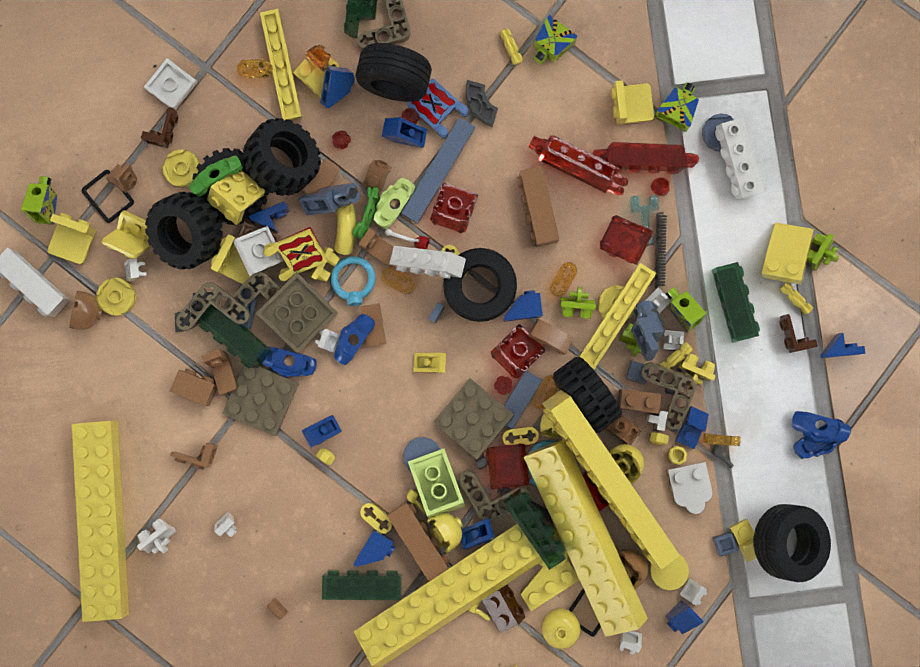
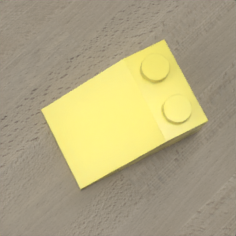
(787, 253)

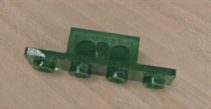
(358, 11)

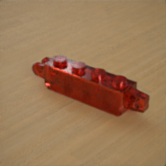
(647, 157)
(579, 164)

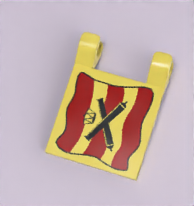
(299, 253)

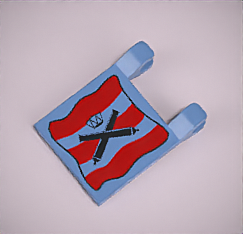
(437, 106)

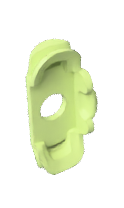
(401, 191)

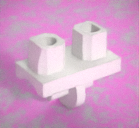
(158, 540)

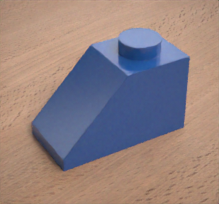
(336, 85)
(404, 132)
(526, 307)
(375, 549)
(683, 618)

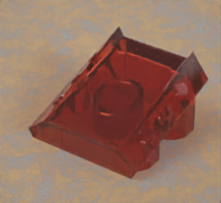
(453, 207)
(625, 239)
(517, 351)
(507, 466)

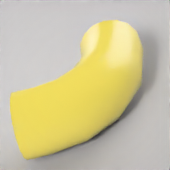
(345, 225)

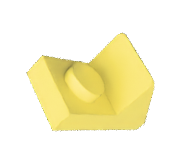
(310, 76)
(429, 362)
(743, 535)

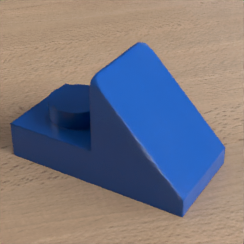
(266, 216)
(838, 348)
(692, 427)
(321, 431)
(477, 534)

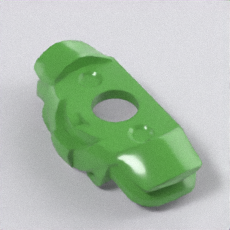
(202, 182)
(363, 226)

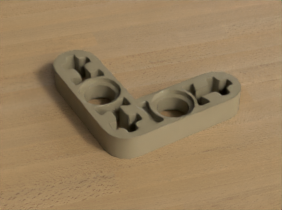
(391, 30)
(263, 289)
(214, 299)
(677, 386)
(487, 502)

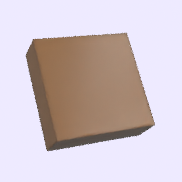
(277, 608)

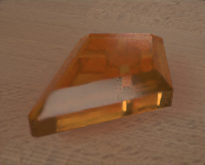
(318, 57)

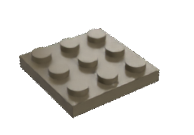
(296, 312)
(261, 399)
(473, 418)

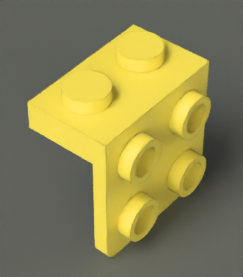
(632, 103)
(234, 195)
(129, 236)
(71, 238)
(229, 261)

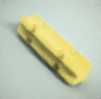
(511, 46)
(796, 298)
(677, 356)

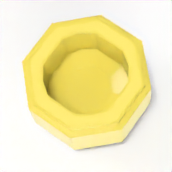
(658, 438)
(677, 455)
(326, 456)

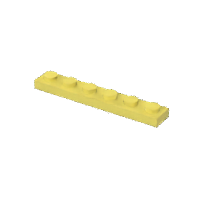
(281, 65)
(617, 315)

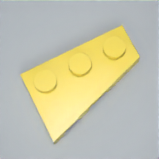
(548, 584)

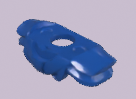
(362, 328)
(303, 364)
(835, 430)
(807, 448)

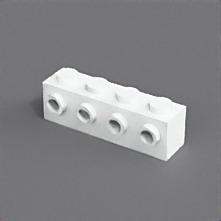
(739, 158)
(427, 262)
(31, 283)

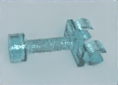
(653, 202)

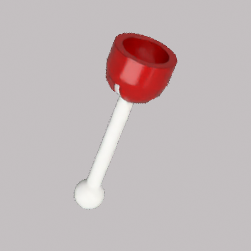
(420, 242)

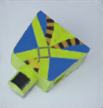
(553, 40)
(679, 107)
(40, 201)
(688, 316)

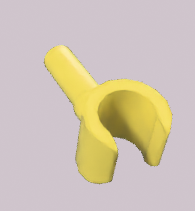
(412, 496)
(474, 609)

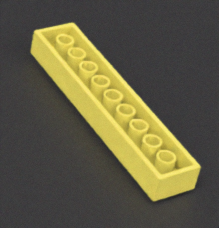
(609, 479)
(100, 521)
(586, 538)
(447, 596)

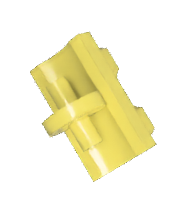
(318, 271)
(705, 372)

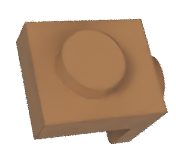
(377, 174)

